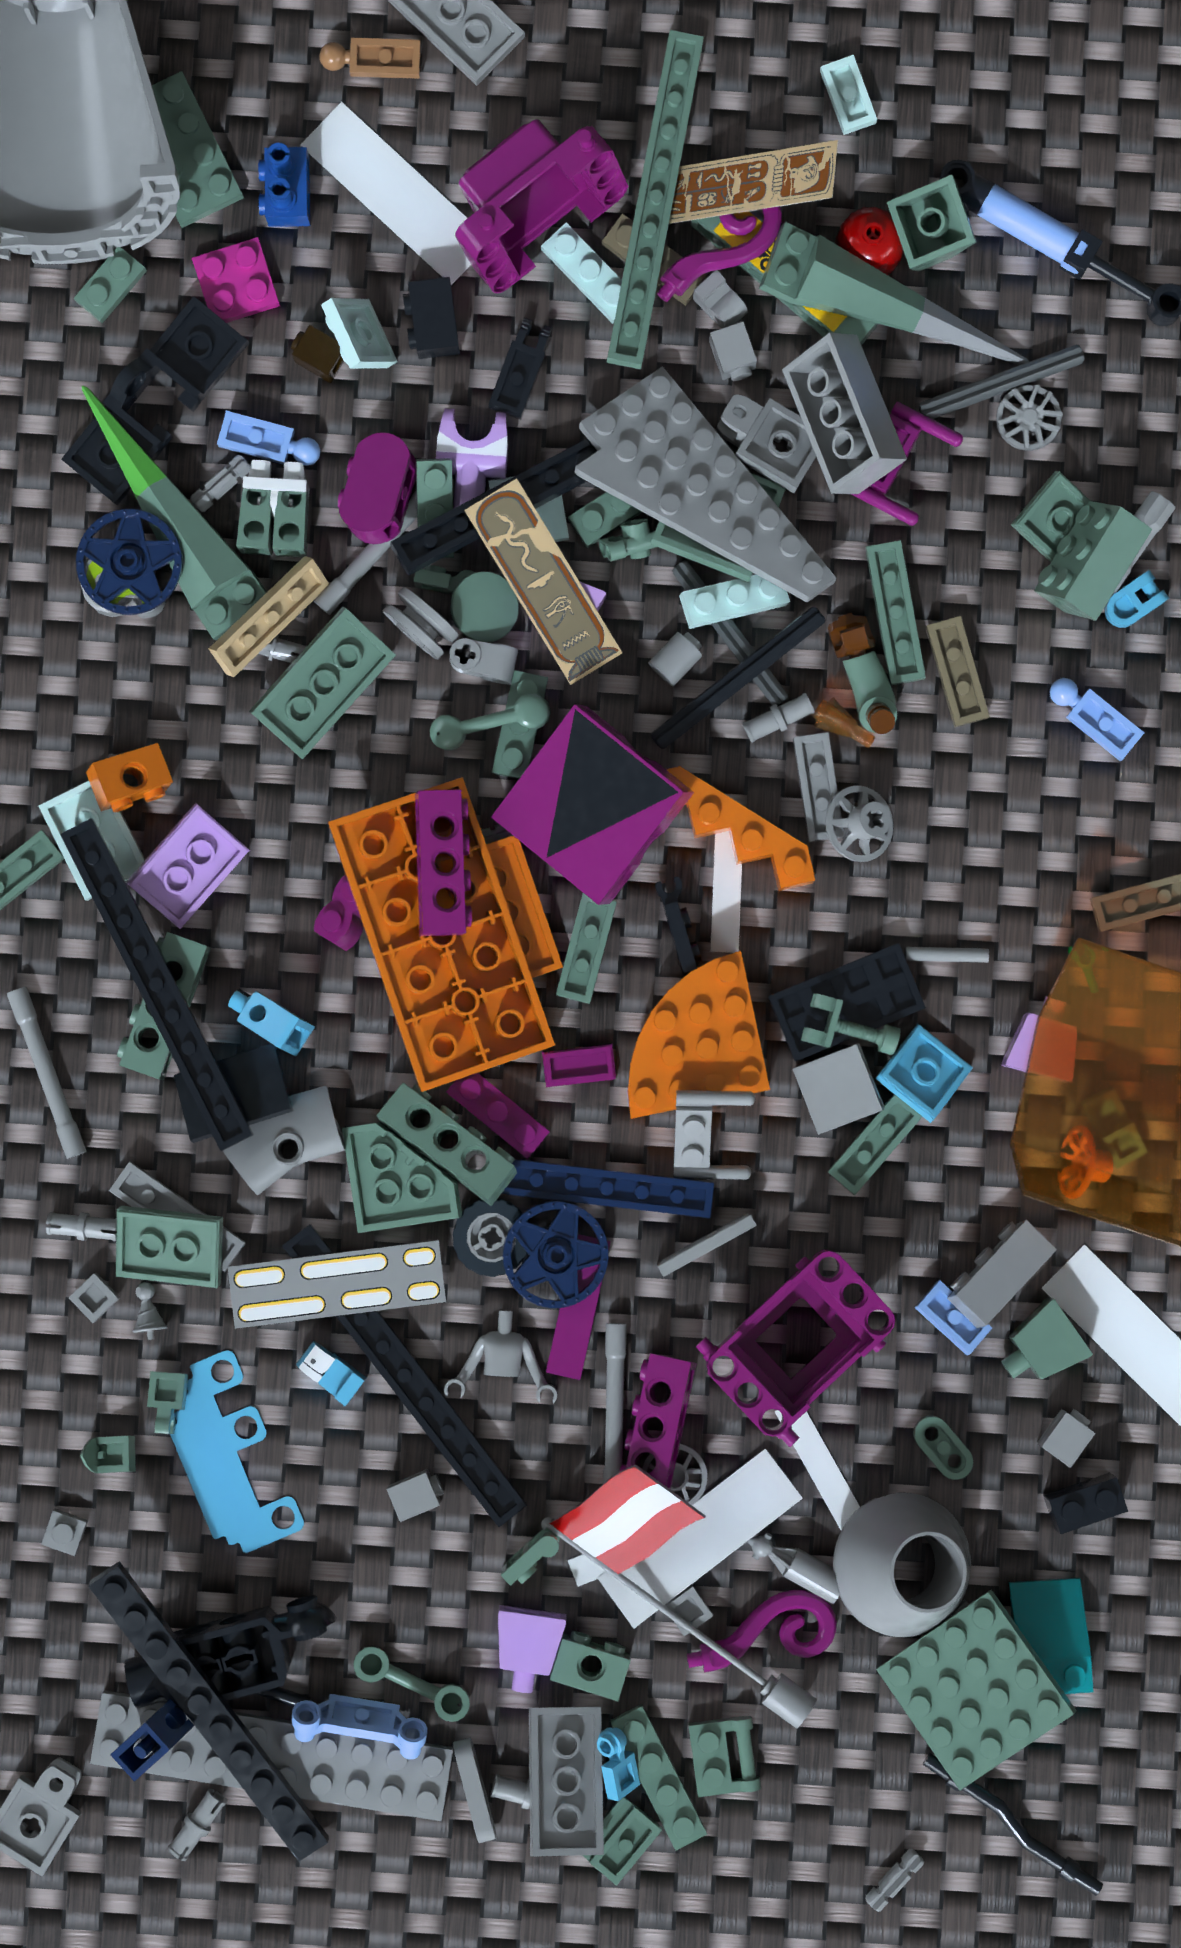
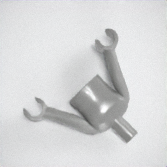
(502, 1357)

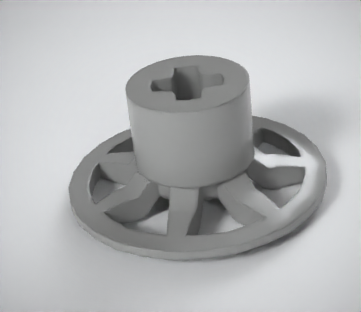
(863, 822)

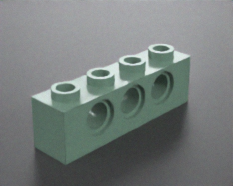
(156, 1060)
(486, 1182)

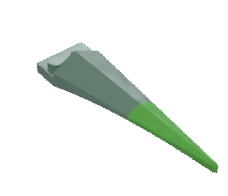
(212, 574)

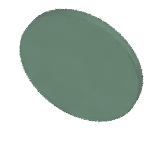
(484, 607)

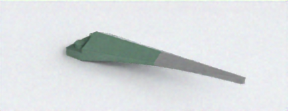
(828, 278)

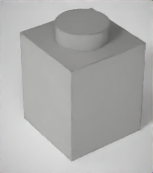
(733, 352)
(1067, 1436)
(415, 1494)

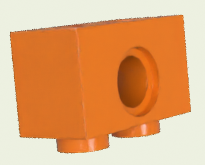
(144, 764)

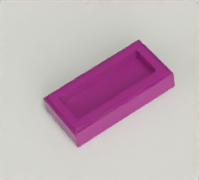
(579, 1065)

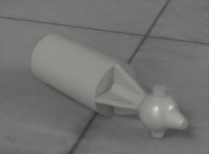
(798, 1567)

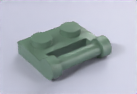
(523, 1563)
(712, 1757)

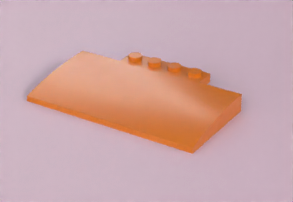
(454, 997)

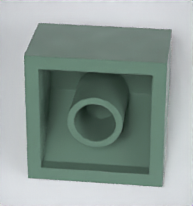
(932, 223)

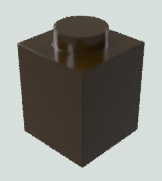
(317, 353)

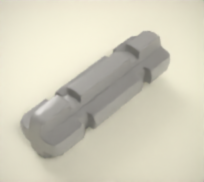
(220, 483)
(894, 1880)

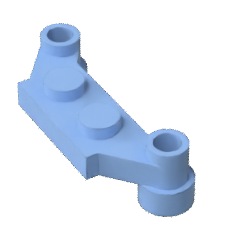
(360, 1719)

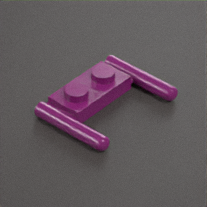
(908, 426)

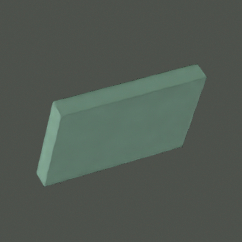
(169, 1246)

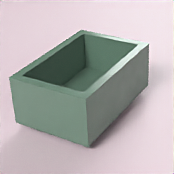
(1092, 559)

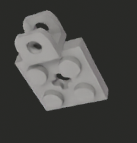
(754, 434)
(48, 1804)

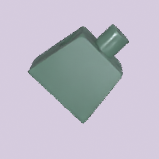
(1045, 1343)

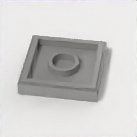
(838, 1089)

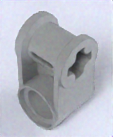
(491, 661)

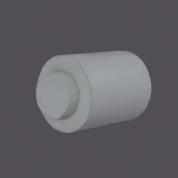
(676, 657)

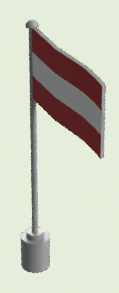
(626, 1525)

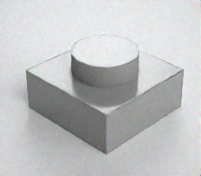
(94, 1297)
(64, 1532)
(690, 1607)

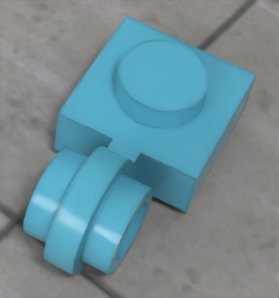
(621, 1770)

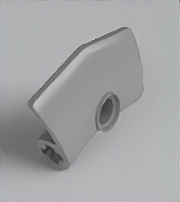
(309, 1125)

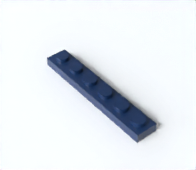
(611, 1188)

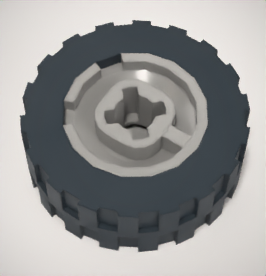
(481, 1236)

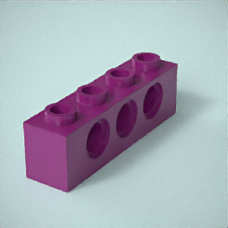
(433, 918)
(672, 1413)

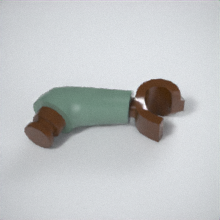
(867, 677)

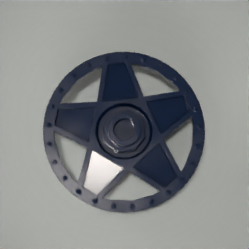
(129, 562)
(555, 1254)

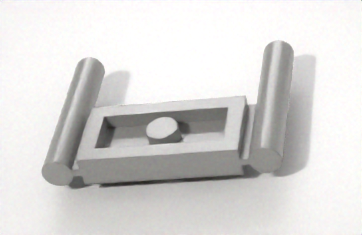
(694, 1134)

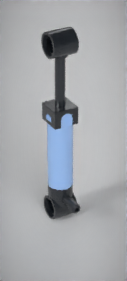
(1054, 239)

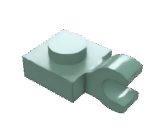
(435, 579)
(167, 1393)

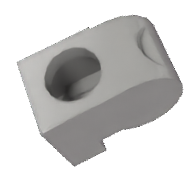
(719, 300)

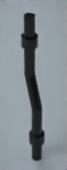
(1067, 1868)

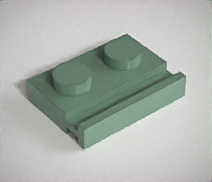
(625, 1838)

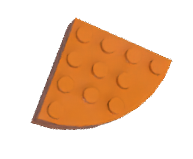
(698, 1040)

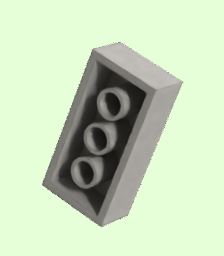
(844, 413)

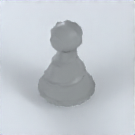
(148, 1316)

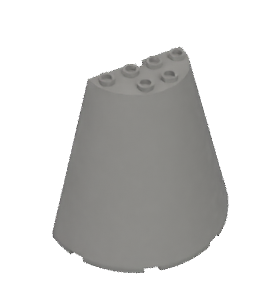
(78, 134)

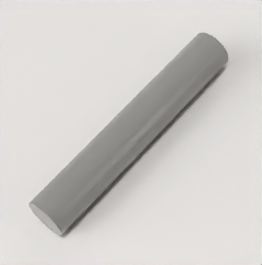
(947, 954)

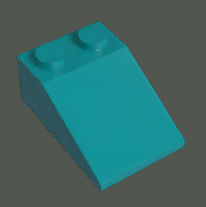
(1056, 1627)

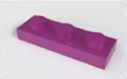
(498, 1113)

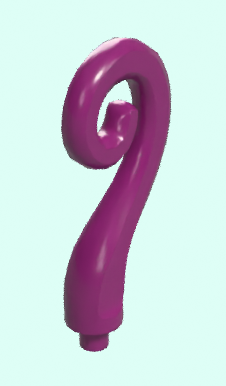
(690, 267)
(752, 1626)

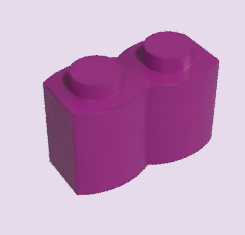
(340, 918)

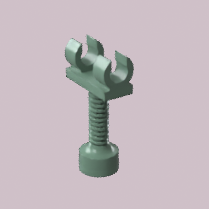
(886, 1038)

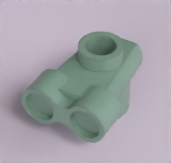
(634, 541)

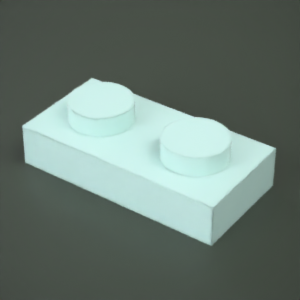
(848, 94)

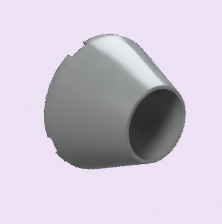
(867, 1559)

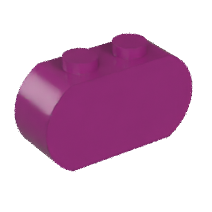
(377, 488)

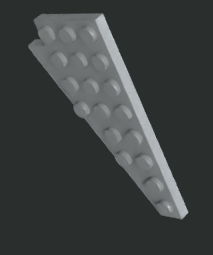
(679, 470)

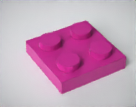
(236, 280)

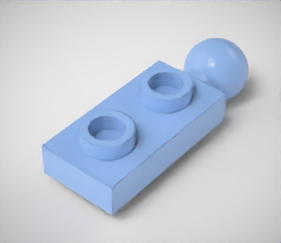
(265, 440)
(1096, 718)

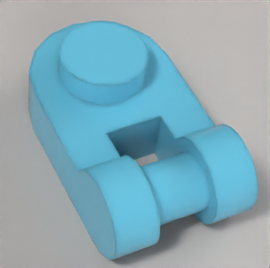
(1126, 608)

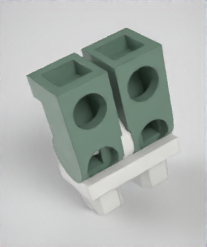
(278, 499)

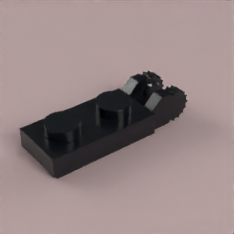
(519, 372)

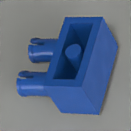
(286, 186)

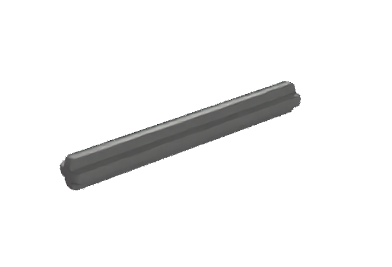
(1002, 382)
(733, 638)

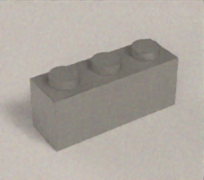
(1000, 1272)

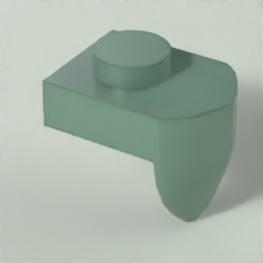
(109, 1454)

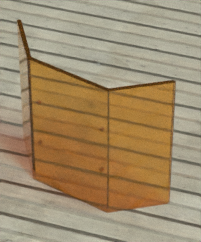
(1105, 1094)

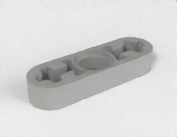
(474, 1790)

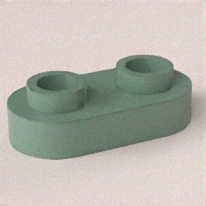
(942, 1447)

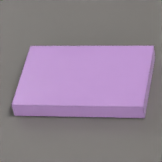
(187, 866)

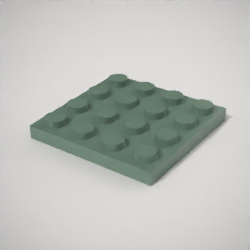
(976, 1690)

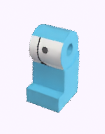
(331, 1372)

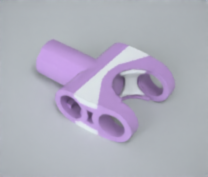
(473, 459)

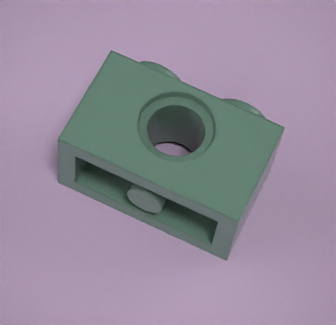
(606, 1680)

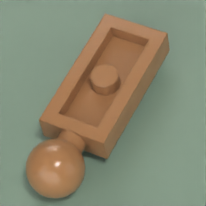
(375, 57)

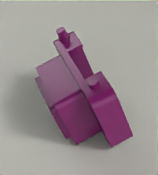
(528, 188)
(754, 1365)

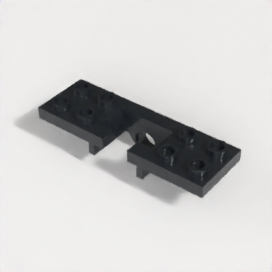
(192, 353)

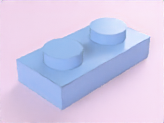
(949, 1319)

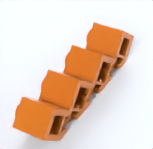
(749, 833)

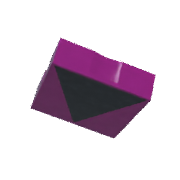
(591, 804)

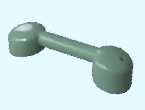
(529, 711)
(373, 1664)

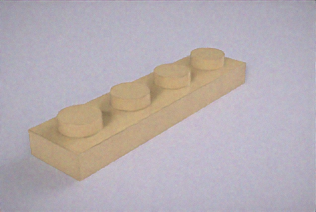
(269, 616)

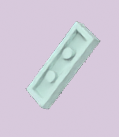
(584, 269)
(731, 600)

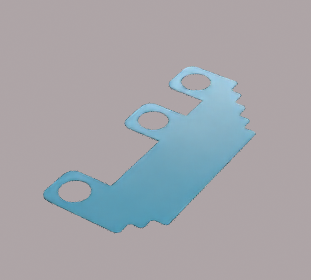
(211, 1461)

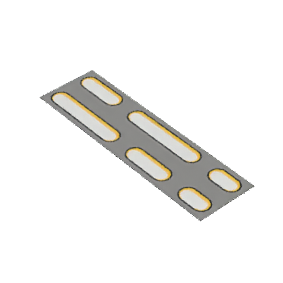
(336, 1284)

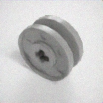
(420, 623)

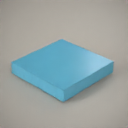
(924, 1073)

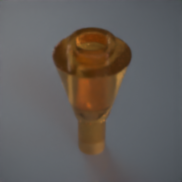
(835, 719)

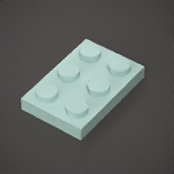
(79, 806)

